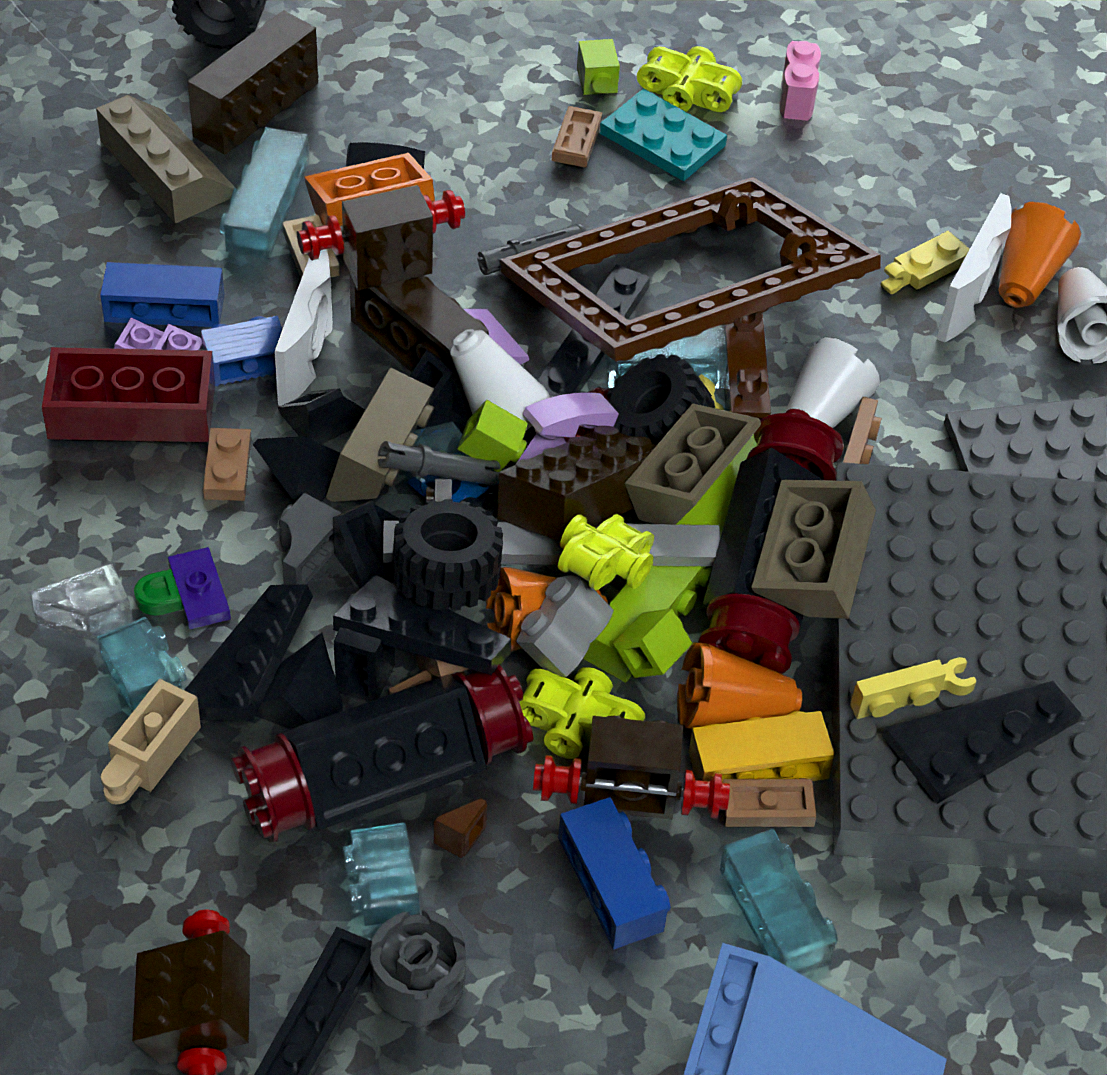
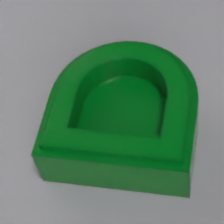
(157, 593)

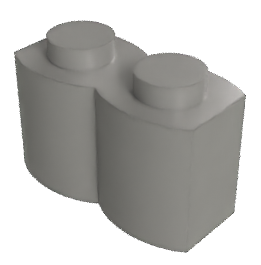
(564, 625)

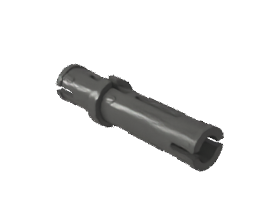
(490, 259)
(424, 461)

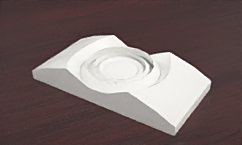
(977, 271)
(304, 330)

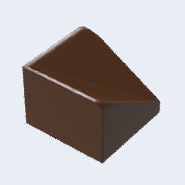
(461, 827)

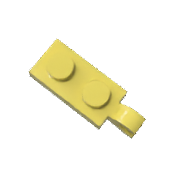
(925, 263)
(909, 686)

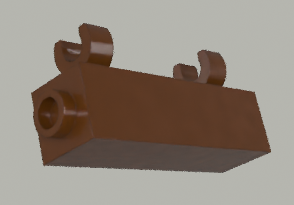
(746, 371)

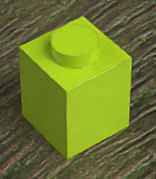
(598, 66)
(494, 435)
(653, 643)

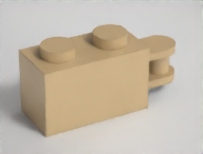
(150, 741)

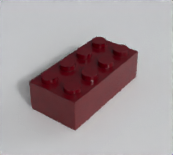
(129, 394)

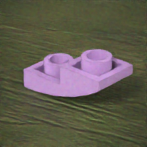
(142, 336)
(565, 413)

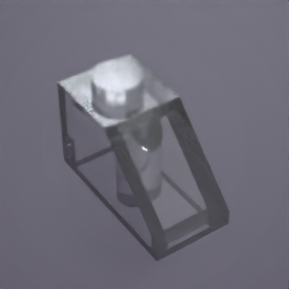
(83, 604)

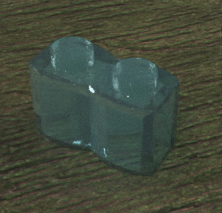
(138, 658)
(383, 873)

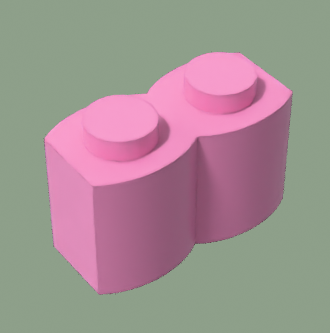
(800, 80)

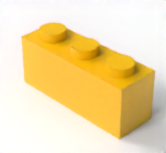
(763, 748)

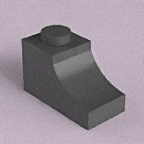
(309, 537)

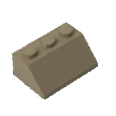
(390, 416)
(687, 462)
(815, 546)

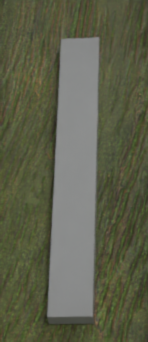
(671, 546)

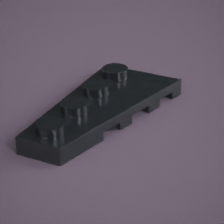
(443, 635)
(248, 659)
(975, 739)

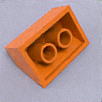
(364, 179)

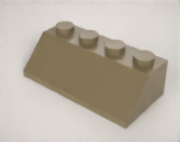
(161, 158)

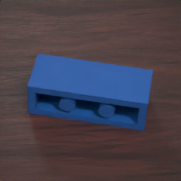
(162, 294)
(613, 872)

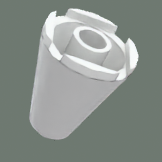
(1082, 315)
(493, 375)
(833, 382)

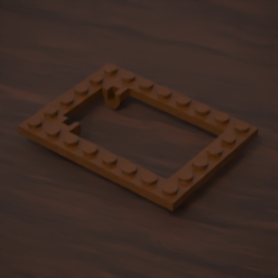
(825, 260)

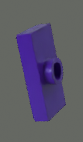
(199, 588)

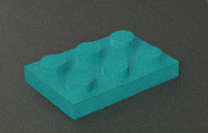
(663, 134)

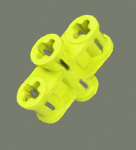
(694, 81)
(606, 551)
(568, 707)

